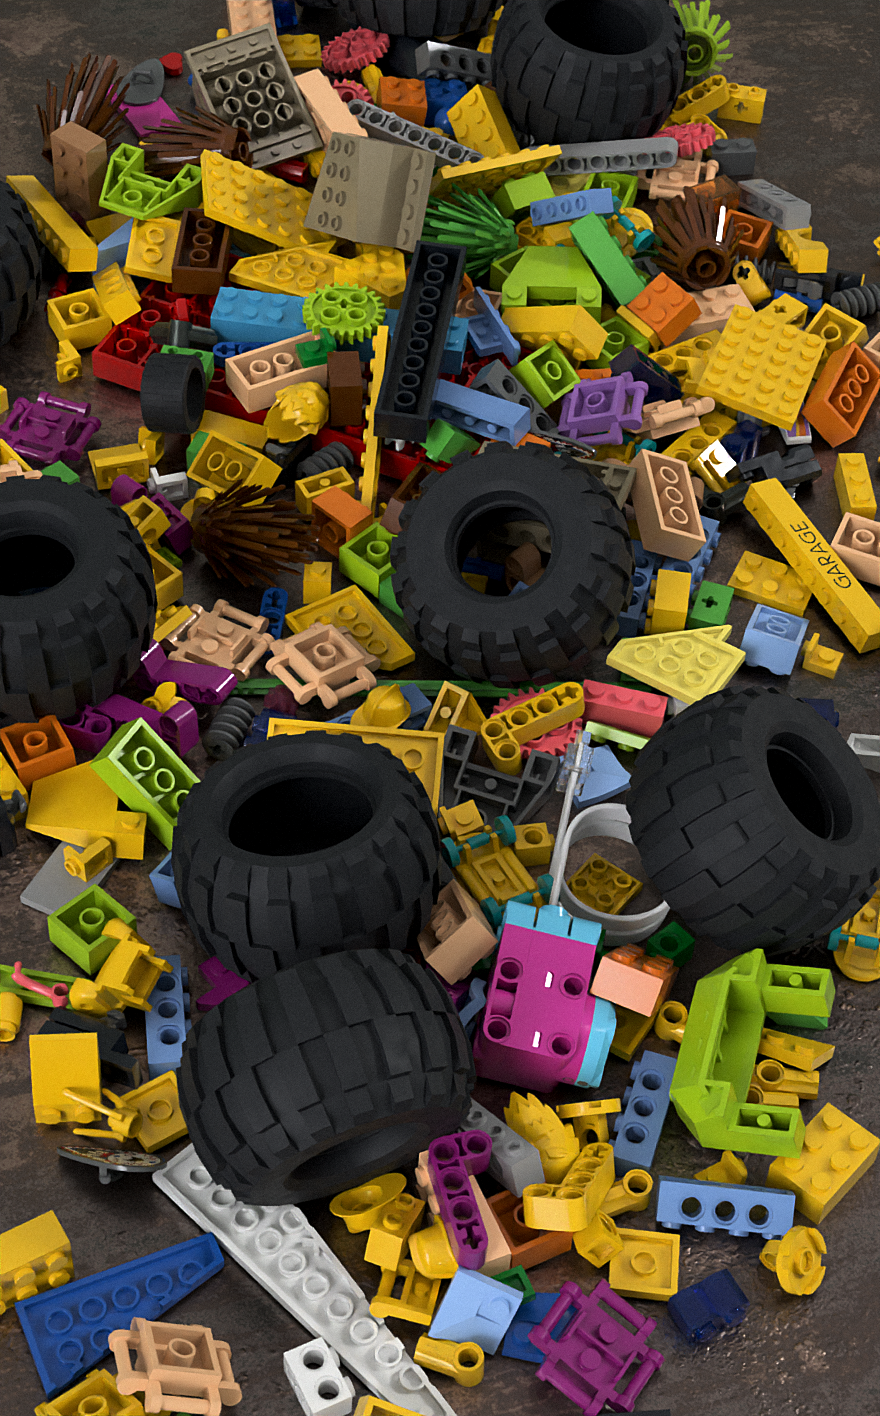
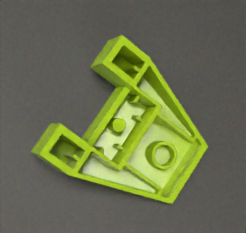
(144, 196)
(554, 275)

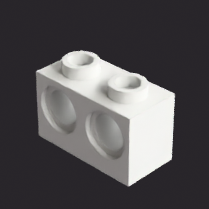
(311, 1384)

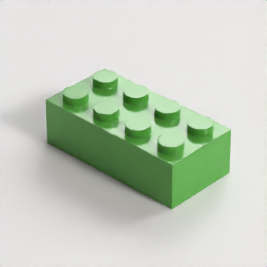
(607, 259)

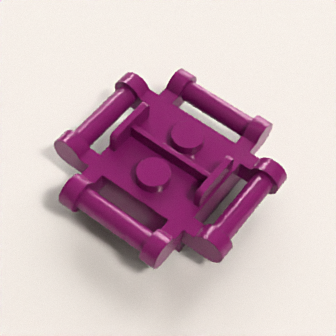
(49, 433)
(595, 1349)

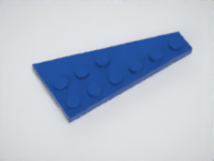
(73, 1322)

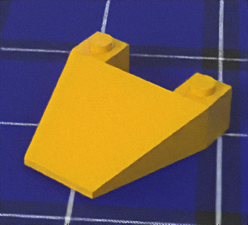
(83, 809)

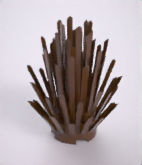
(85, 105)
(184, 149)
(695, 241)
(246, 534)

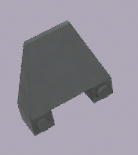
(492, 790)

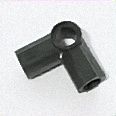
(183, 335)
(720, 505)

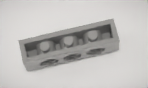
(774, 204)
(513, 1159)

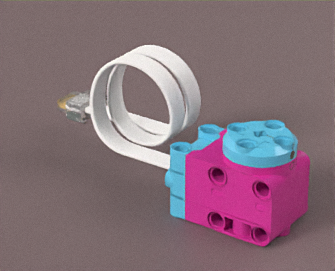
(538, 1007)

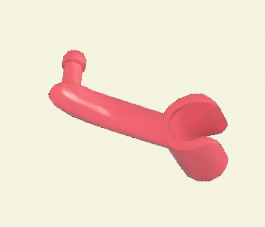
(56, 993)

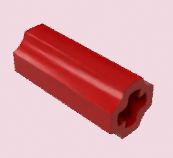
(291, 170)

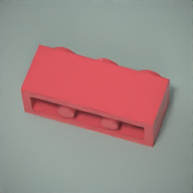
(623, 708)

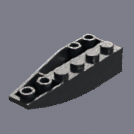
(401, 53)

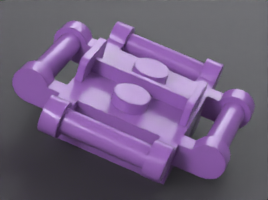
(602, 407)

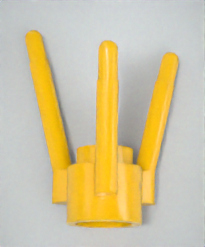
(124, 1120)

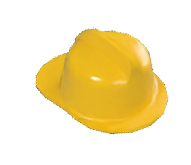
(383, 708)
(364, 1203)
(432, 1251)

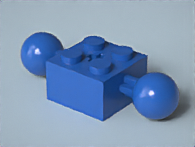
(441, 97)

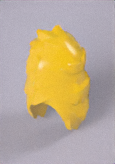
(297, 412)
(546, 1132)

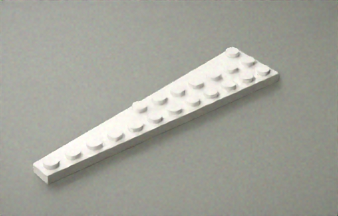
(306, 1279)

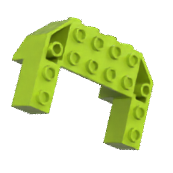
(722, 1049)

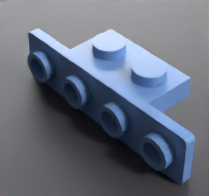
(488, 332)

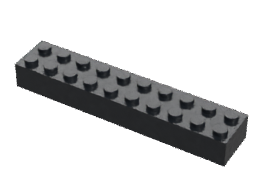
(420, 342)

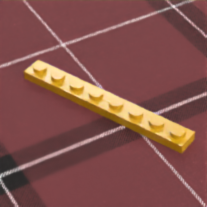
(371, 458)

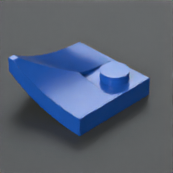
(528, 1315)

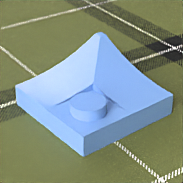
(605, 778)
(473, 1004)
(475, 1310)

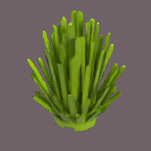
(701, 42)

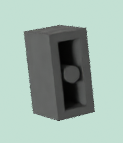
(733, 156)

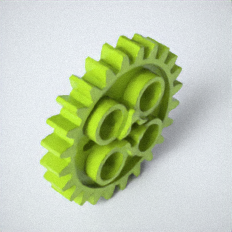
(344, 311)

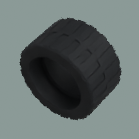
(173, 393)

